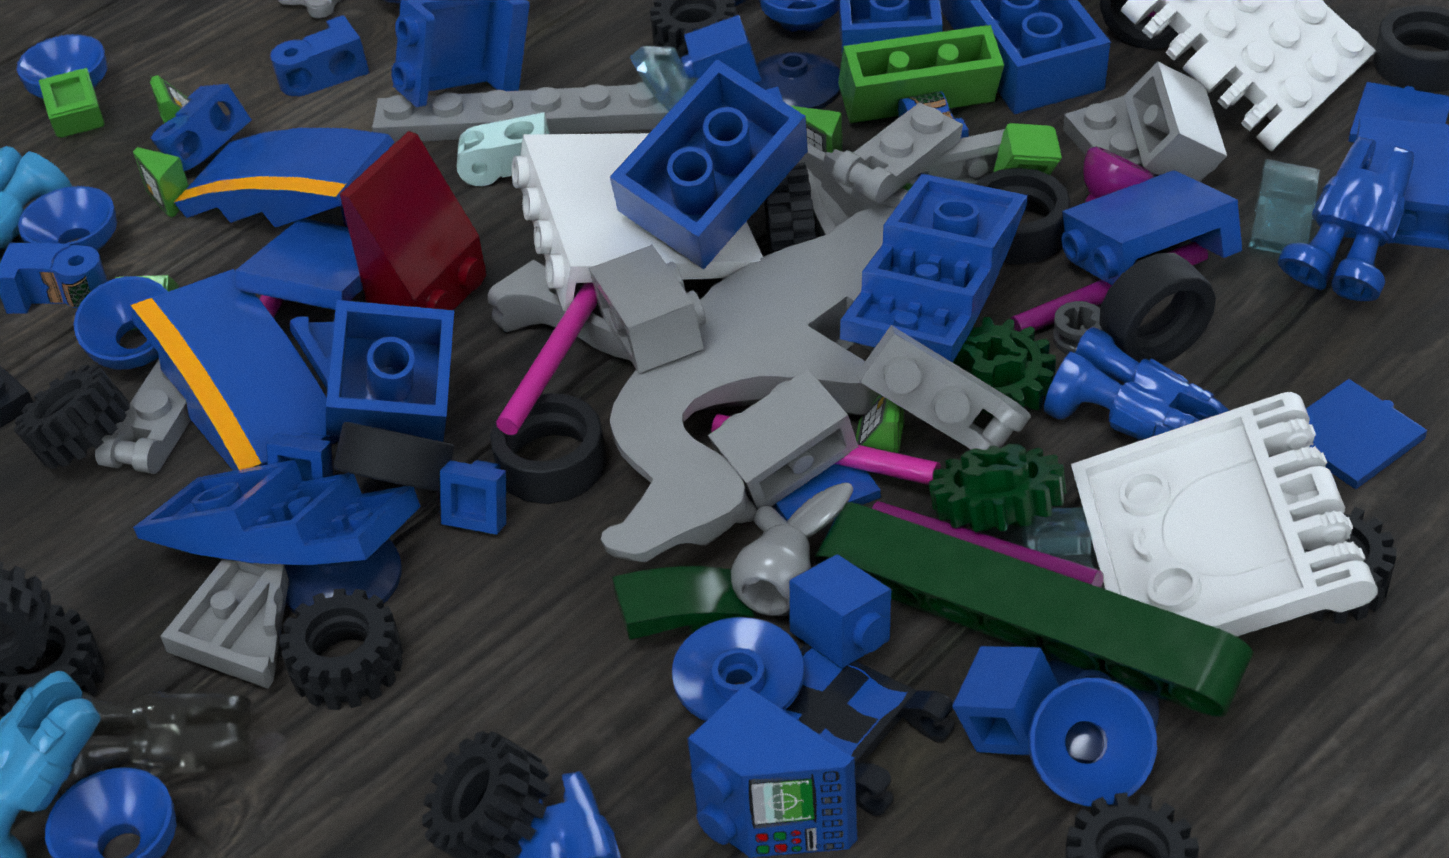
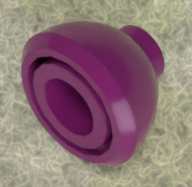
(1108, 172)

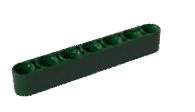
(1043, 610)

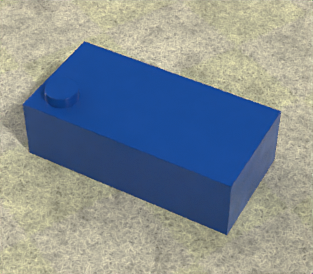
(1046, 47)

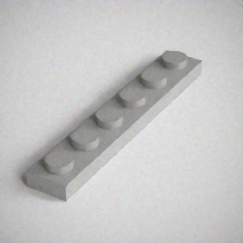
(566, 111)

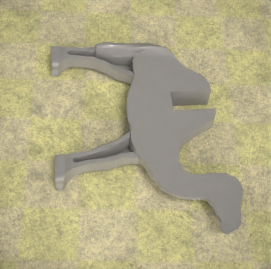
(757, 333)

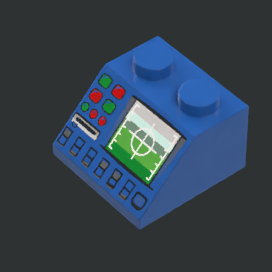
(771, 781)

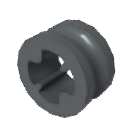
(1069, 319)

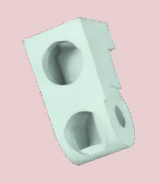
(488, 149)

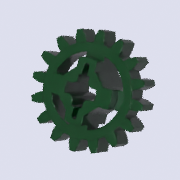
(1009, 362)
(997, 487)

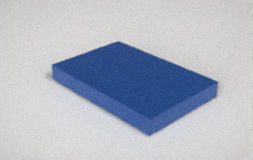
(304, 265)

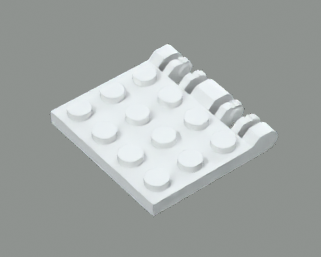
(1272, 51)
(1222, 527)

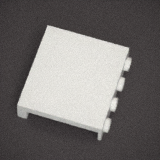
(577, 216)

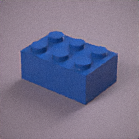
(710, 163)

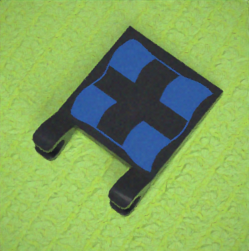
(858, 710)

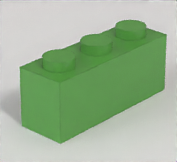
(956, 62)

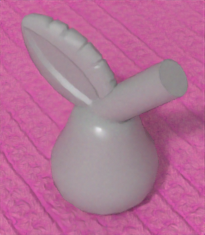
(783, 551)

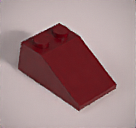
(411, 232)

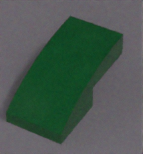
(676, 598)

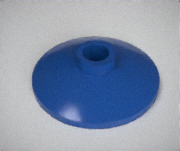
(733, 653)

